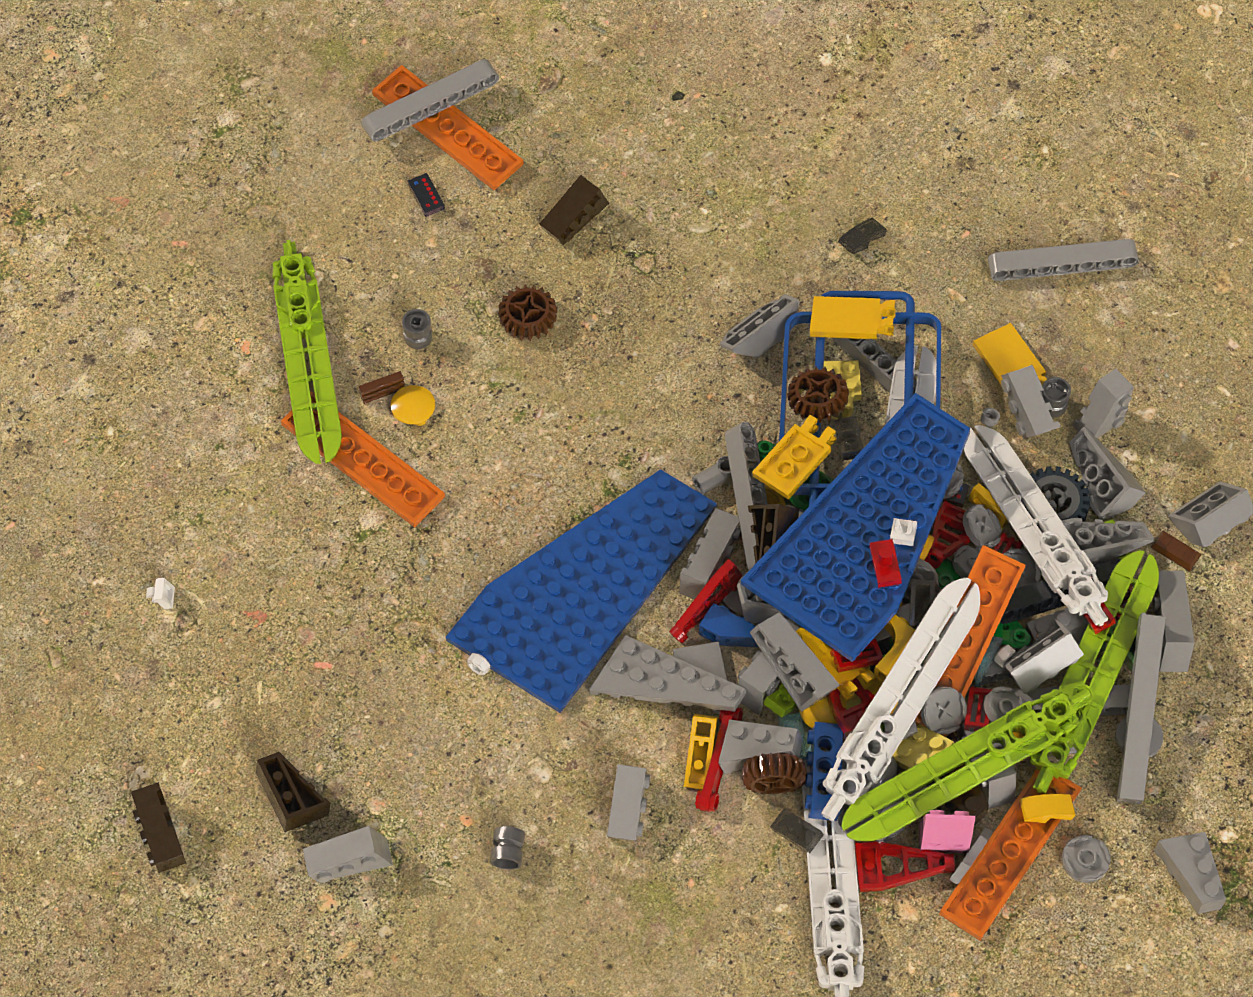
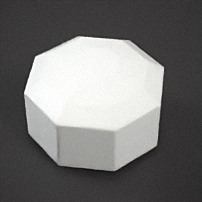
(1004, 655)
(478, 664)

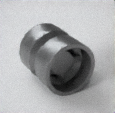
(417, 328)
(1057, 392)
(507, 847)

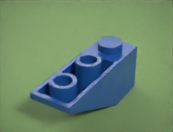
(726, 628)

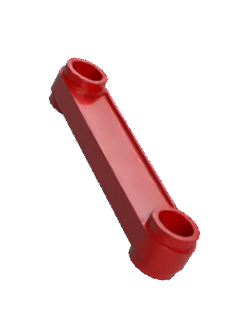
(708, 798)

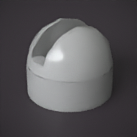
(985, 417)

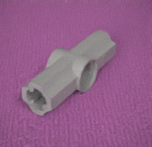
(713, 476)

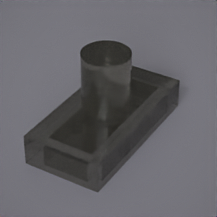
(797, 830)

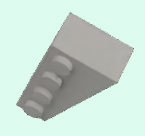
(710, 552)
(1178, 638)
(793, 661)
(759, 679)
(1001, 787)

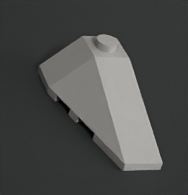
(1109, 482)
(1107, 540)

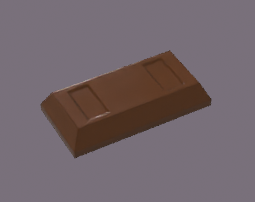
(1176, 550)

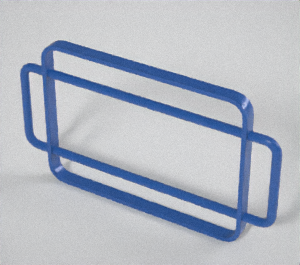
(909, 318)

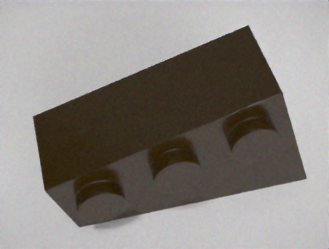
(574, 210)
(770, 524)
(289, 793)
(970, 801)
(157, 828)

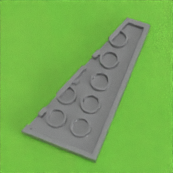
(658, 677)

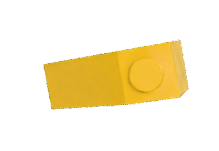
(700, 750)

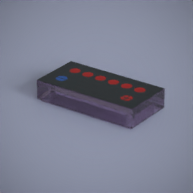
(426, 194)

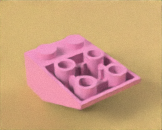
(946, 832)

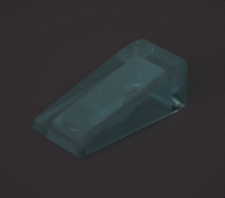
(988, 659)

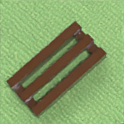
(381, 387)

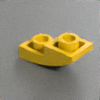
(1043, 807)

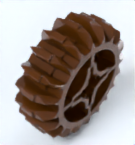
(536, 319)
(817, 399)
(774, 773)

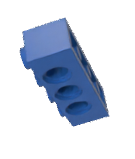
(830, 737)

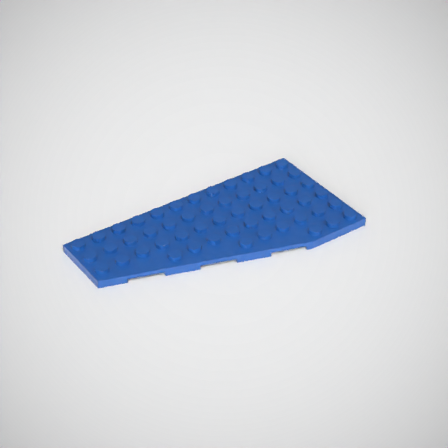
(823, 563)
(573, 598)

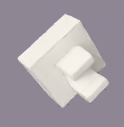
(903, 532)
(162, 593)

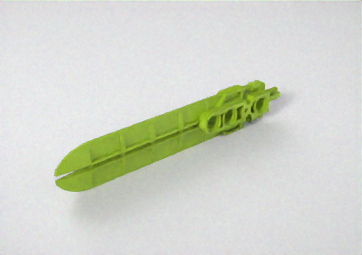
(309, 313)
(1108, 668)
(1015, 749)

